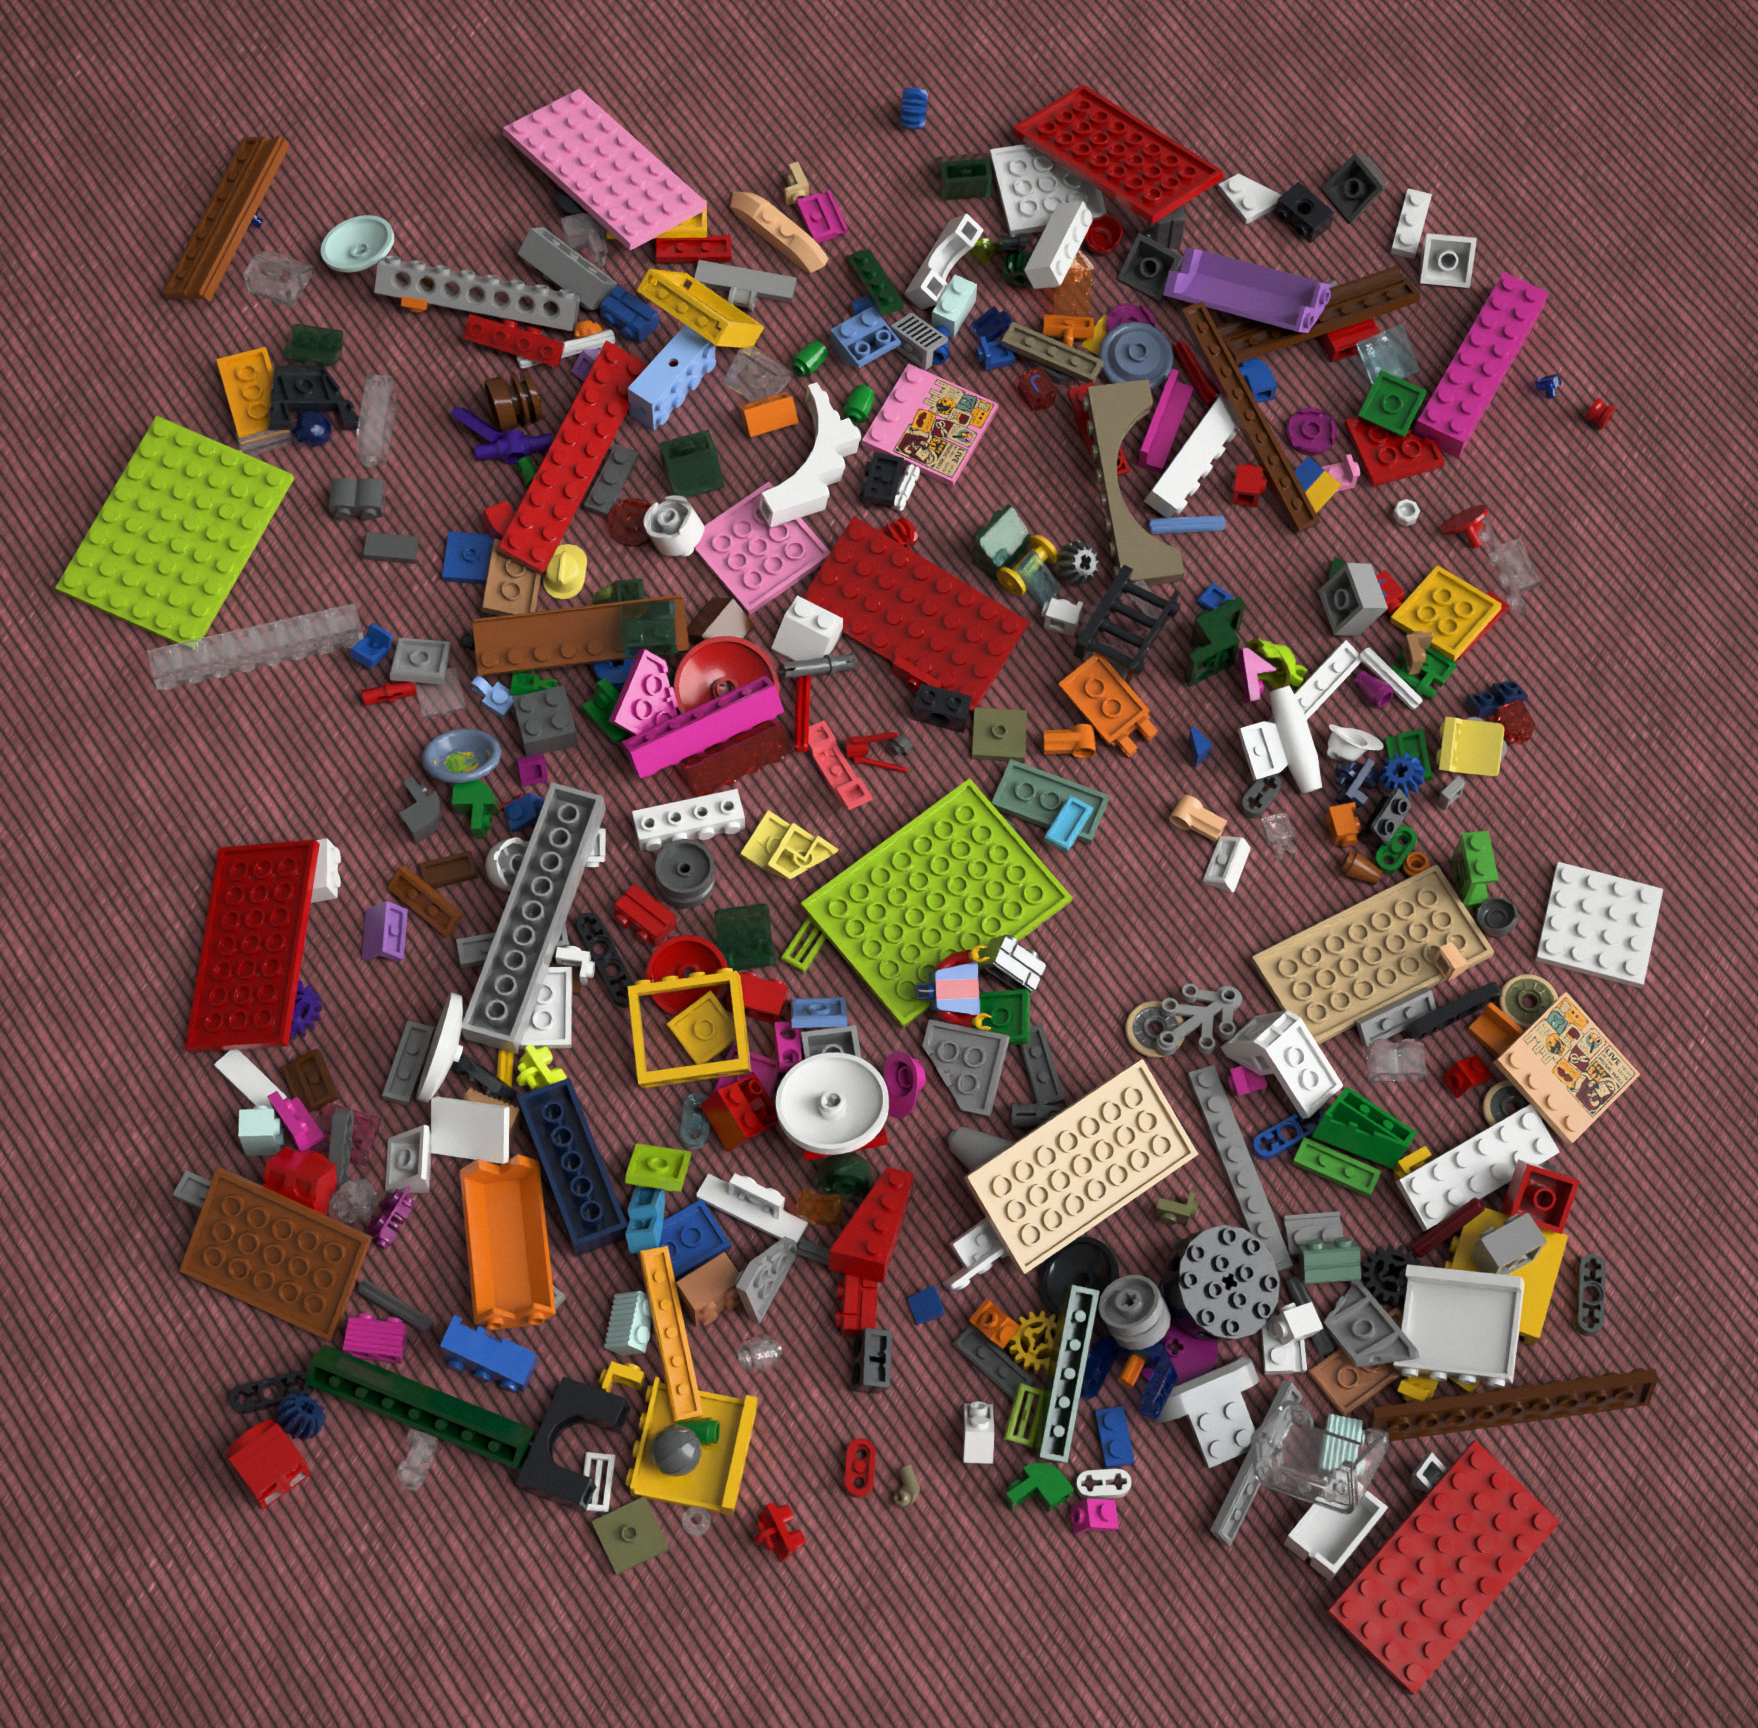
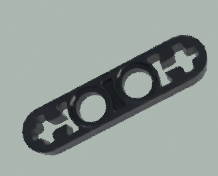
(605, 960)
(1454, 1011)

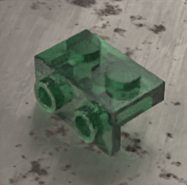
(315, 344)

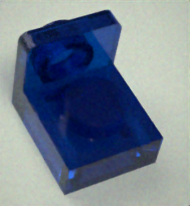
(992, 324)

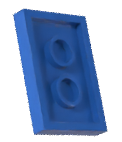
(692, 1238)

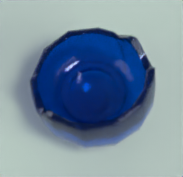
(311, 427)

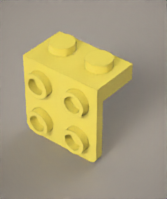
(1470, 746)

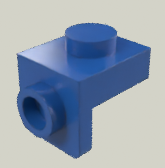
(993, 354)
(372, 647)
(523, 811)

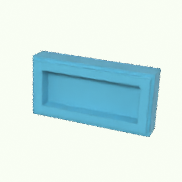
(1068, 824)

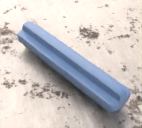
(1186, 524)

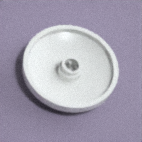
(443, 1048)
(832, 1103)

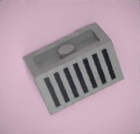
(917, 339)

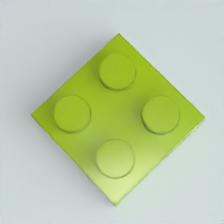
(658, 1167)

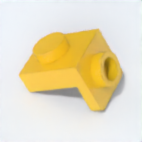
(627, 1375)
(1418, 1388)

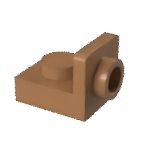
(1414, 650)

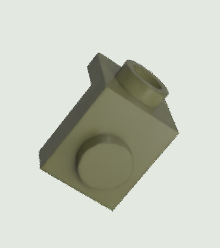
(1174, 1212)

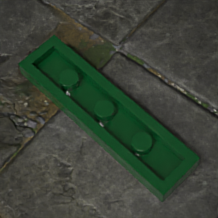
(875, 282)

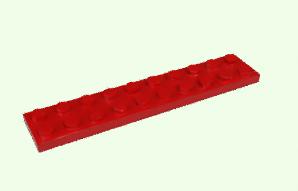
(572, 459)

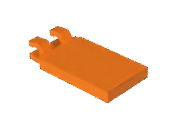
(1108, 703)

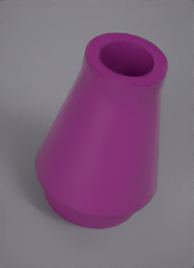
(1375, 690)

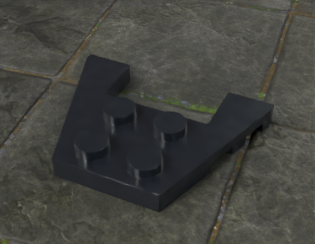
(304, 389)

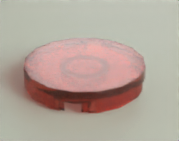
(627, 522)

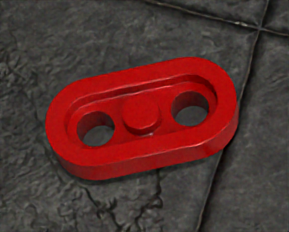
(860, 1469)

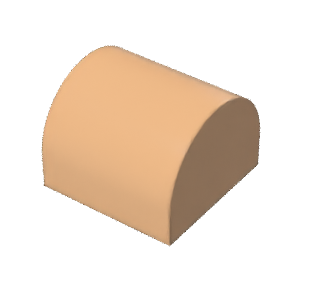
(1450, 961)

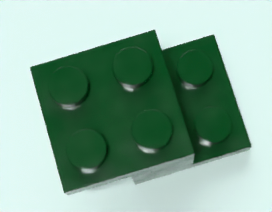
(1214, 641)

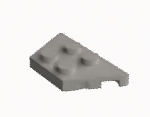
(1367, 1330)

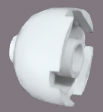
(505, 861)

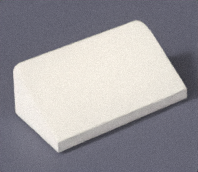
(1227, 863)

